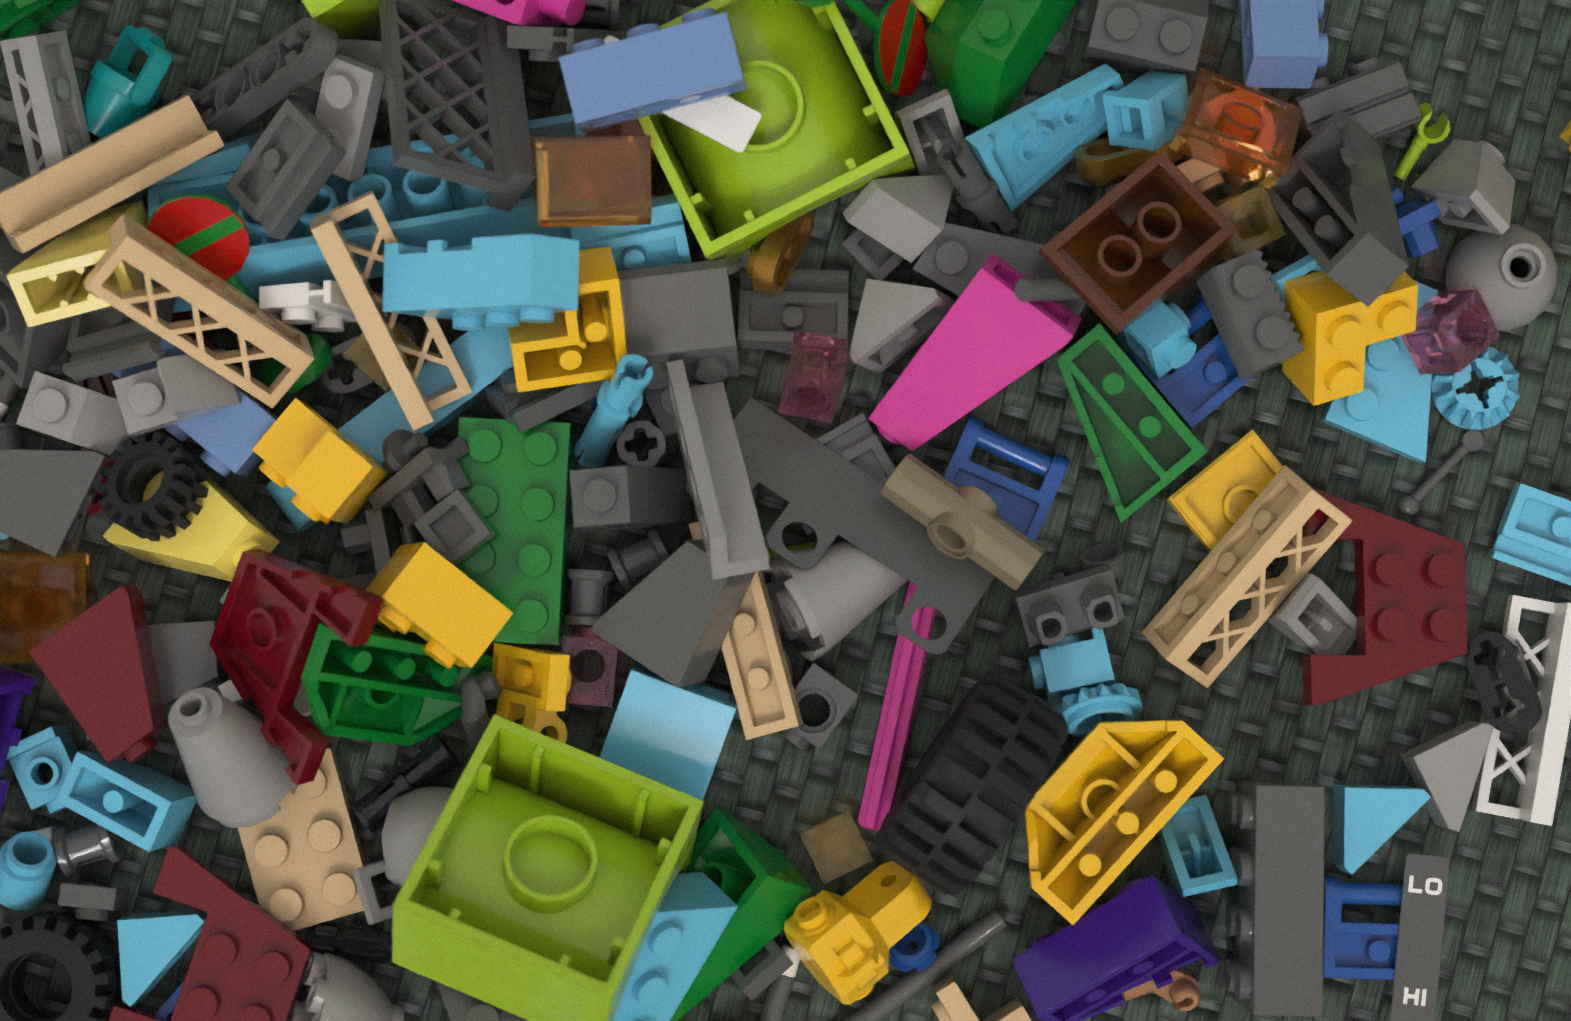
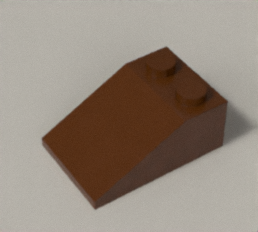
(1139, 243)

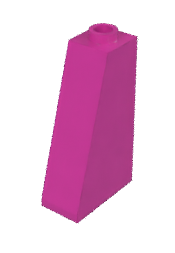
(972, 355)

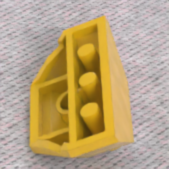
(1109, 805)

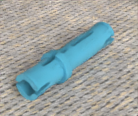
(616, 402)

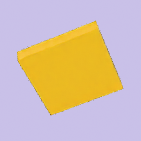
(1225, 489)

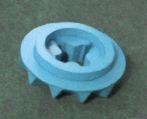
(1465, 409)
(1099, 704)

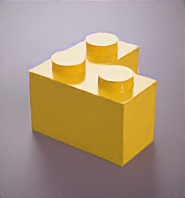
(1338, 330)
(579, 343)
(318, 464)
(439, 604)

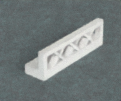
(1548, 738)

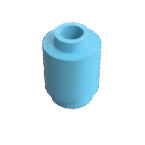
(26, 870)

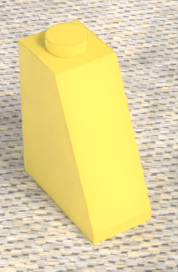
(52, 279)
(208, 544)

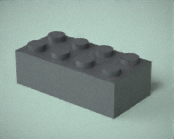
(1277, 897)

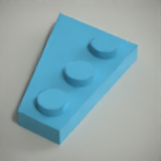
(1043, 135)
(1394, 398)

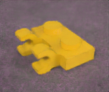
(532, 687)

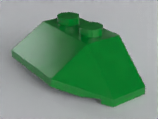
(989, 50)
(382, 687)

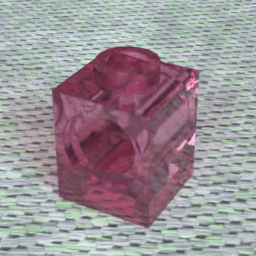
(1450, 332)
(813, 376)
(602, 691)

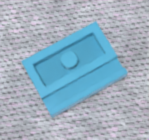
(642, 245)
(1535, 533)

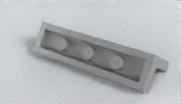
(45, 98)
(716, 476)

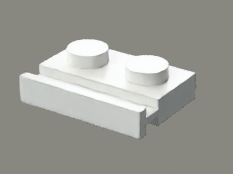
(308, 304)

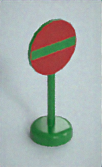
(897, 42)
(219, 241)

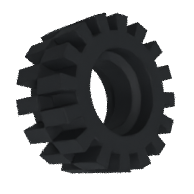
(132, 474)

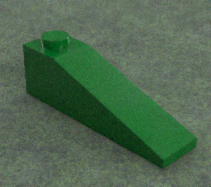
(755, 879)

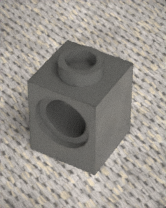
(839, 700)

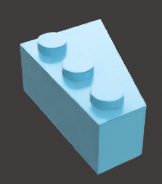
(483, 283)
(675, 948)

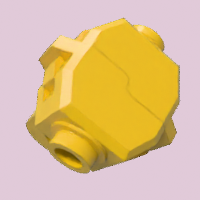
(850, 935)

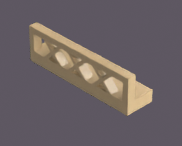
(104, 173)
(210, 294)
(373, 322)
(1238, 572)
(758, 663)

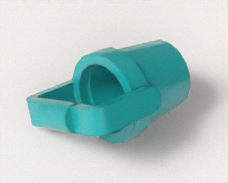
(119, 96)

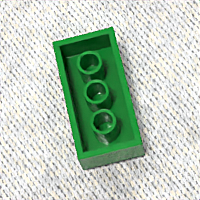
(526, 499)

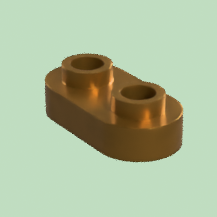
(1107, 164)
(779, 255)

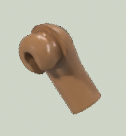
(1182, 993)

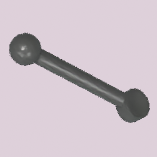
(1469, 442)

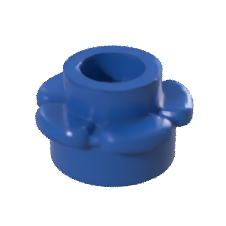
(920, 958)

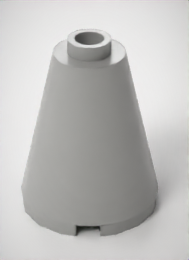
(830, 597)
(228, 759)

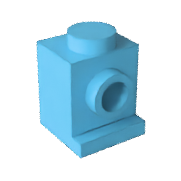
(1145, 110)
(1160, 339)
(1072, 665)
(48, 746)

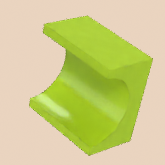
(816, 134)
(542, 877)

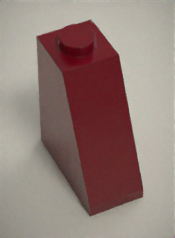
(108, 675)

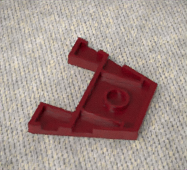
(1406, 603)
(268, 638)
(244, 959)

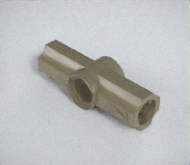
(962, 521)

